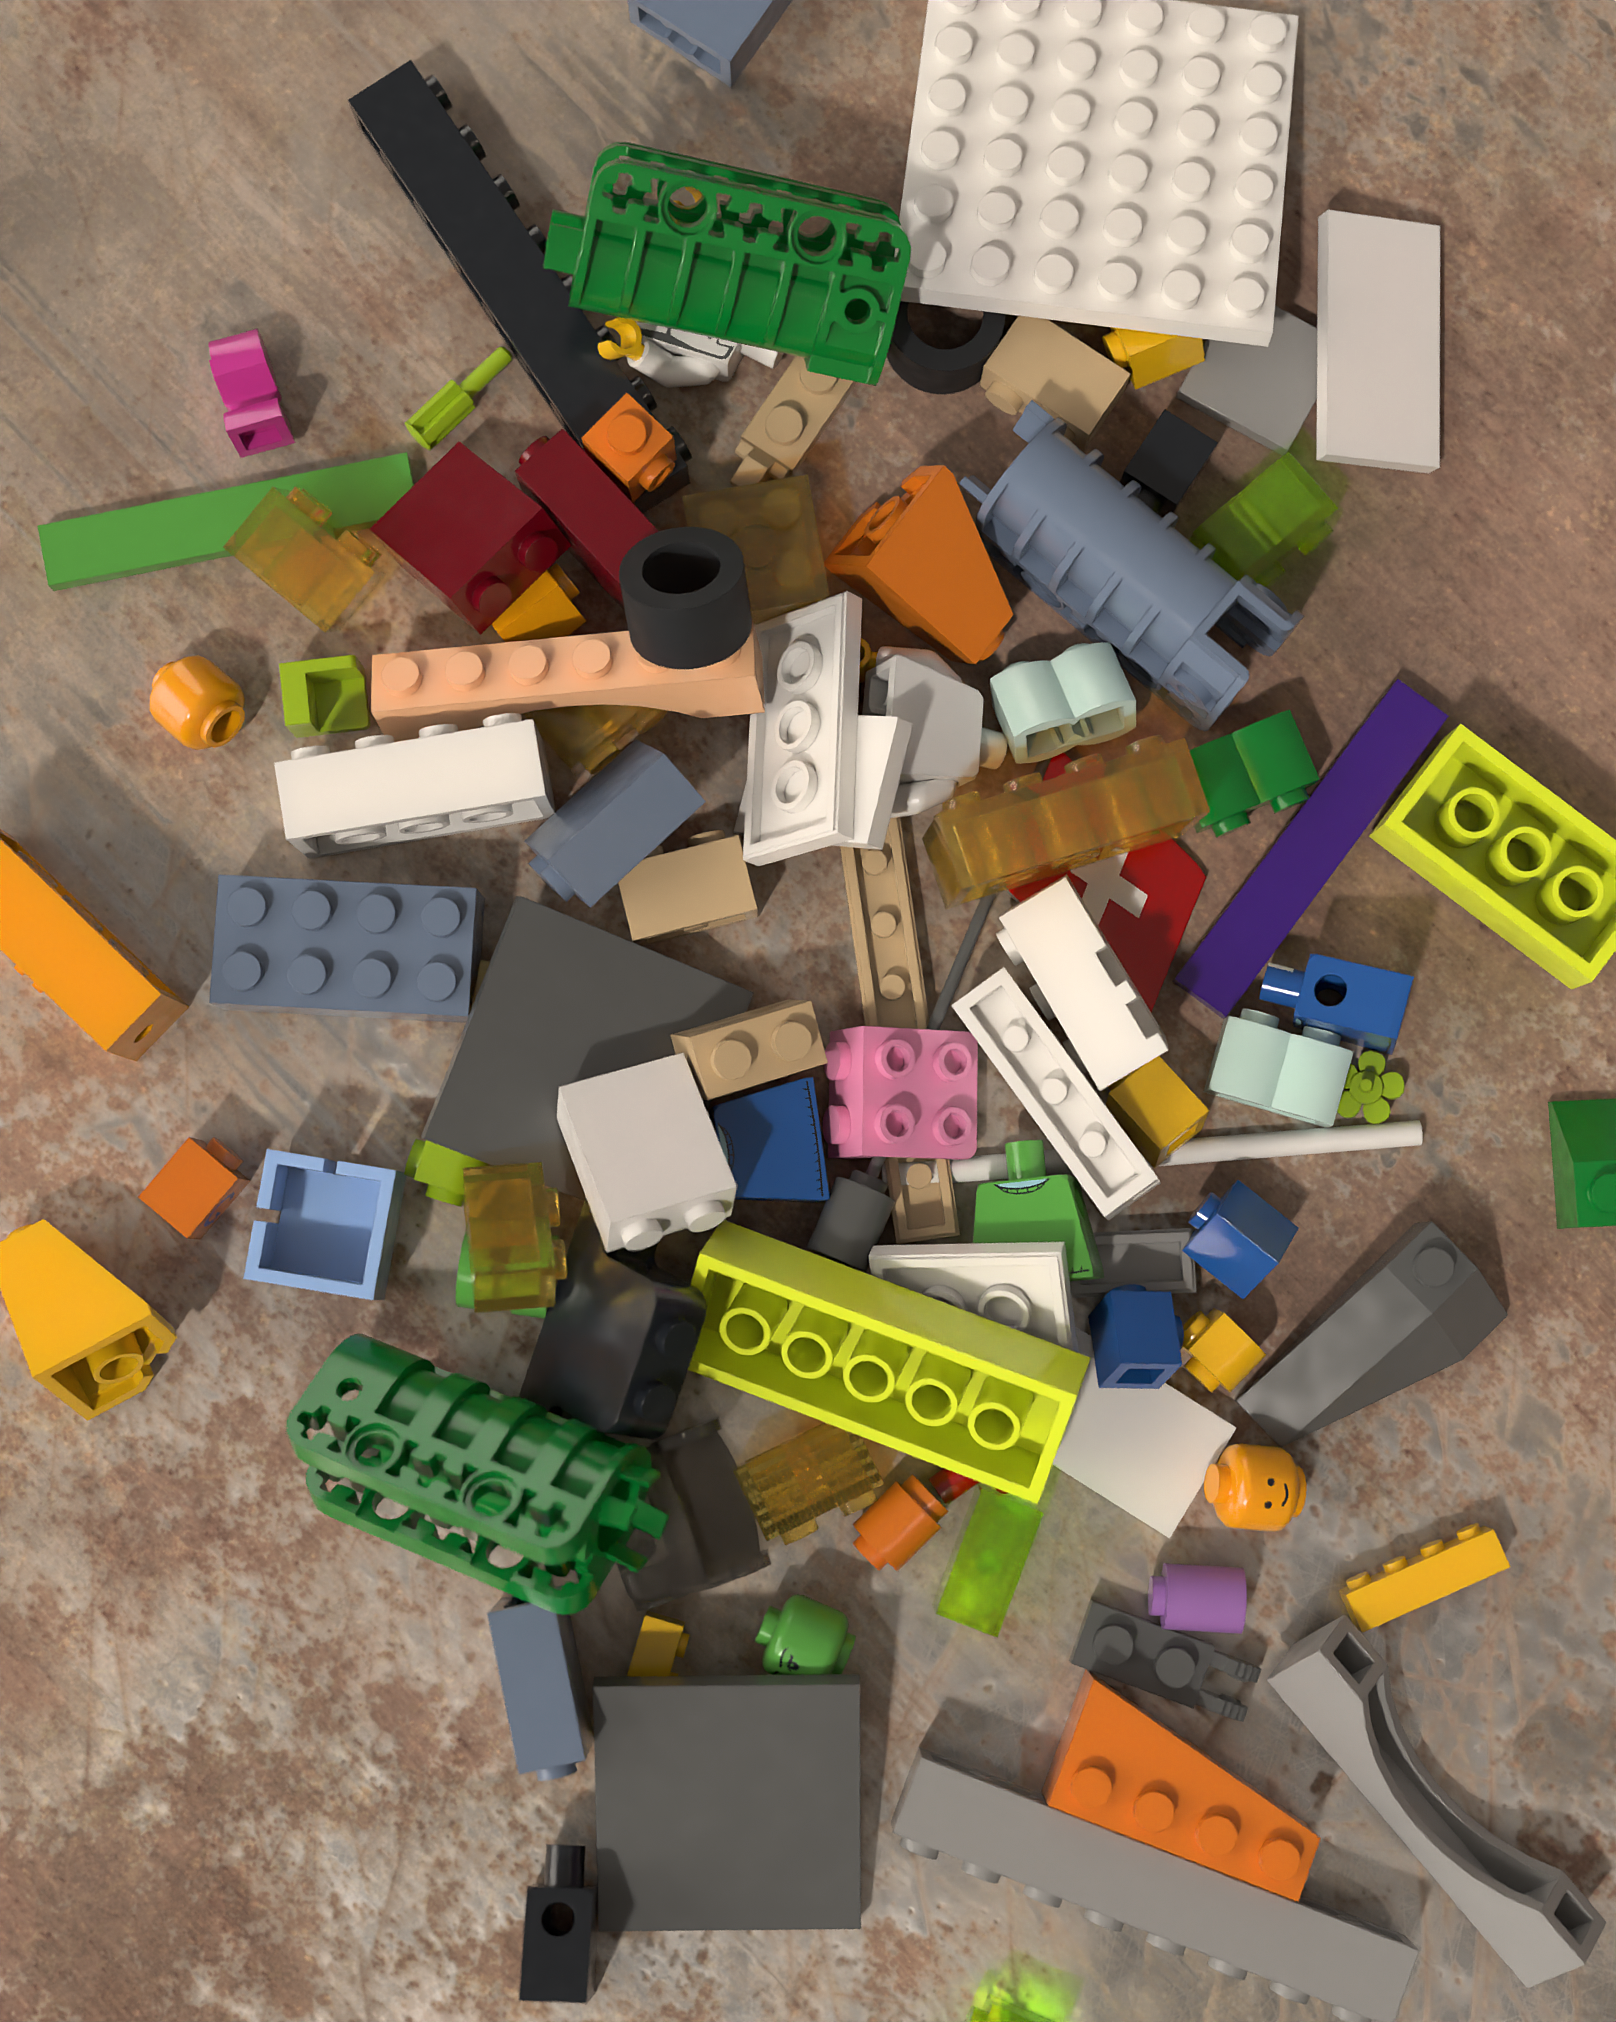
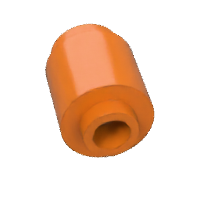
(898, 1524)

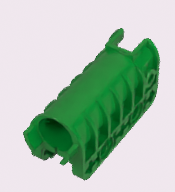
(736, 273)

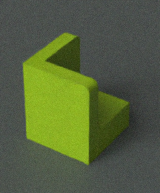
(324, 696)

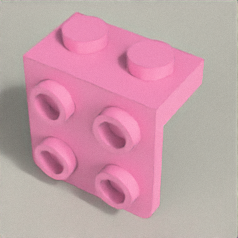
(901, 1093)

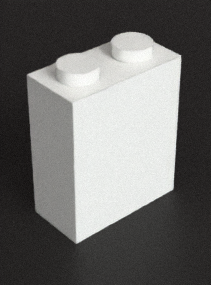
(646, 1153)

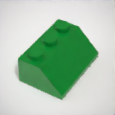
(1584, 1162)

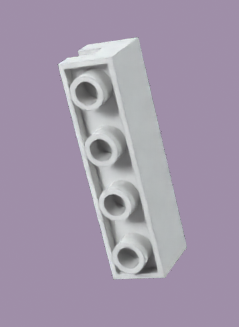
(1056, 1094)

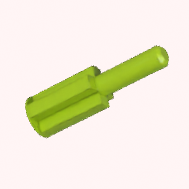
(454, 402)

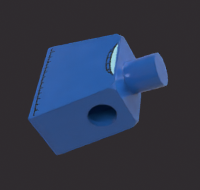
(1370, 1005)
(774, 1144)

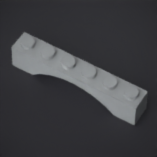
(1516, 1902)

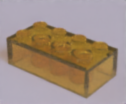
(1064, 821)

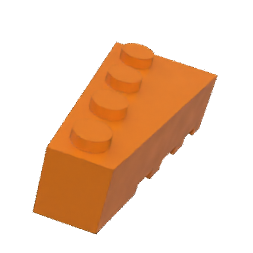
(1161, 1789)

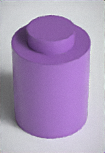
(1199, 1598)

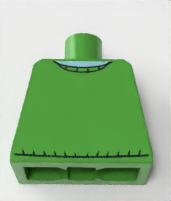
(1037, 1210)

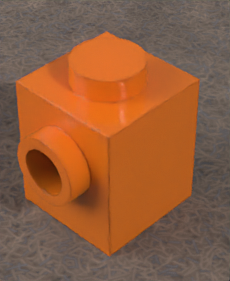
(631, 448)

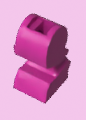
(249, 393)

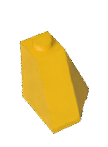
(77, 1322)

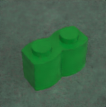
(1251, 770)

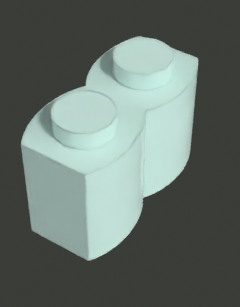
(1063, 702)
(1279, 1069)

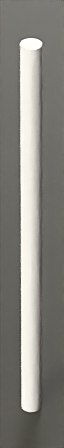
(1212, 1149)

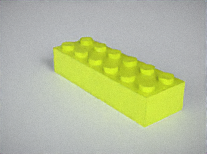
(883, 1361)

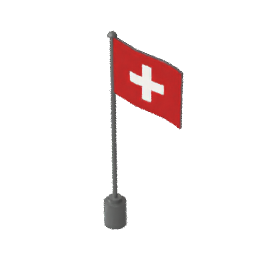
(1141, 909)

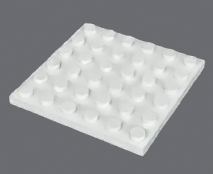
(1101, 163)

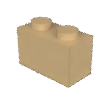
(1055, 372)
(688, 889)
(752, 1047)

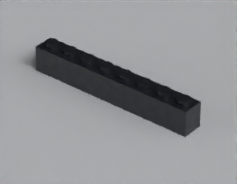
(499, 257)

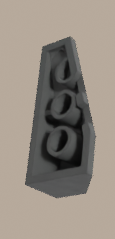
(1388, 1330)

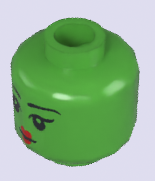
(805, 1638)

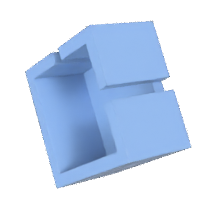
(331, 1228)

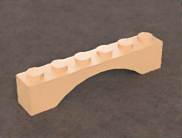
(540, 674)

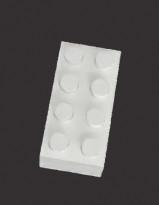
(415, 786)

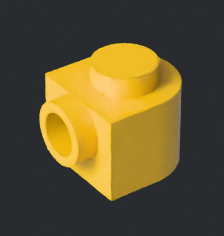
(1218, 1350)

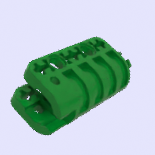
(472, 1464)

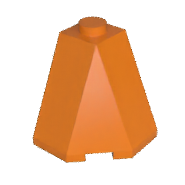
(927, 567)

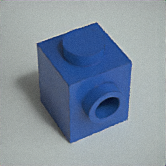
(1238, 1237)
(1135, 1338)

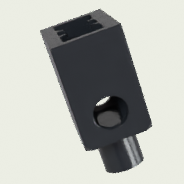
(558, 1962)

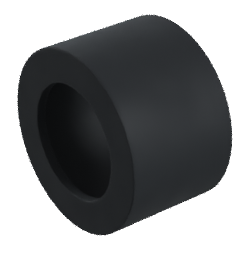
(942, 369)
(686, 597)

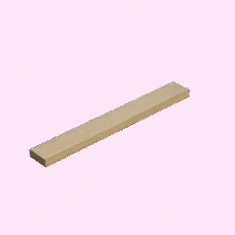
(895, 997)

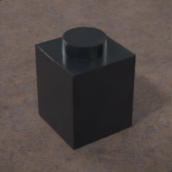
(1168, 463)

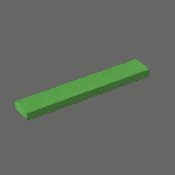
(200, 524)

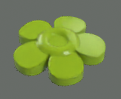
(1368, 1089)

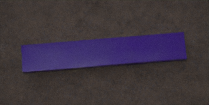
(1310, 849)

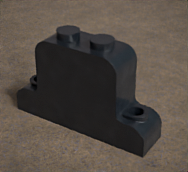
(615, 1339)

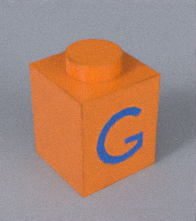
(196, 1186)

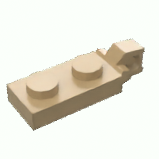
(789, 424)

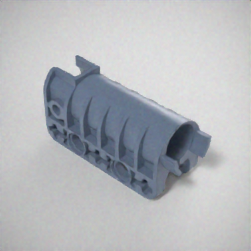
(1124, 572)

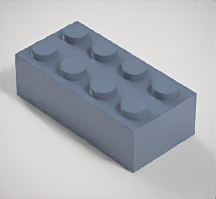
(346, 948)

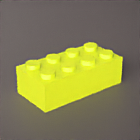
(1509, 855)

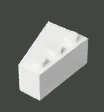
(1081, 983)

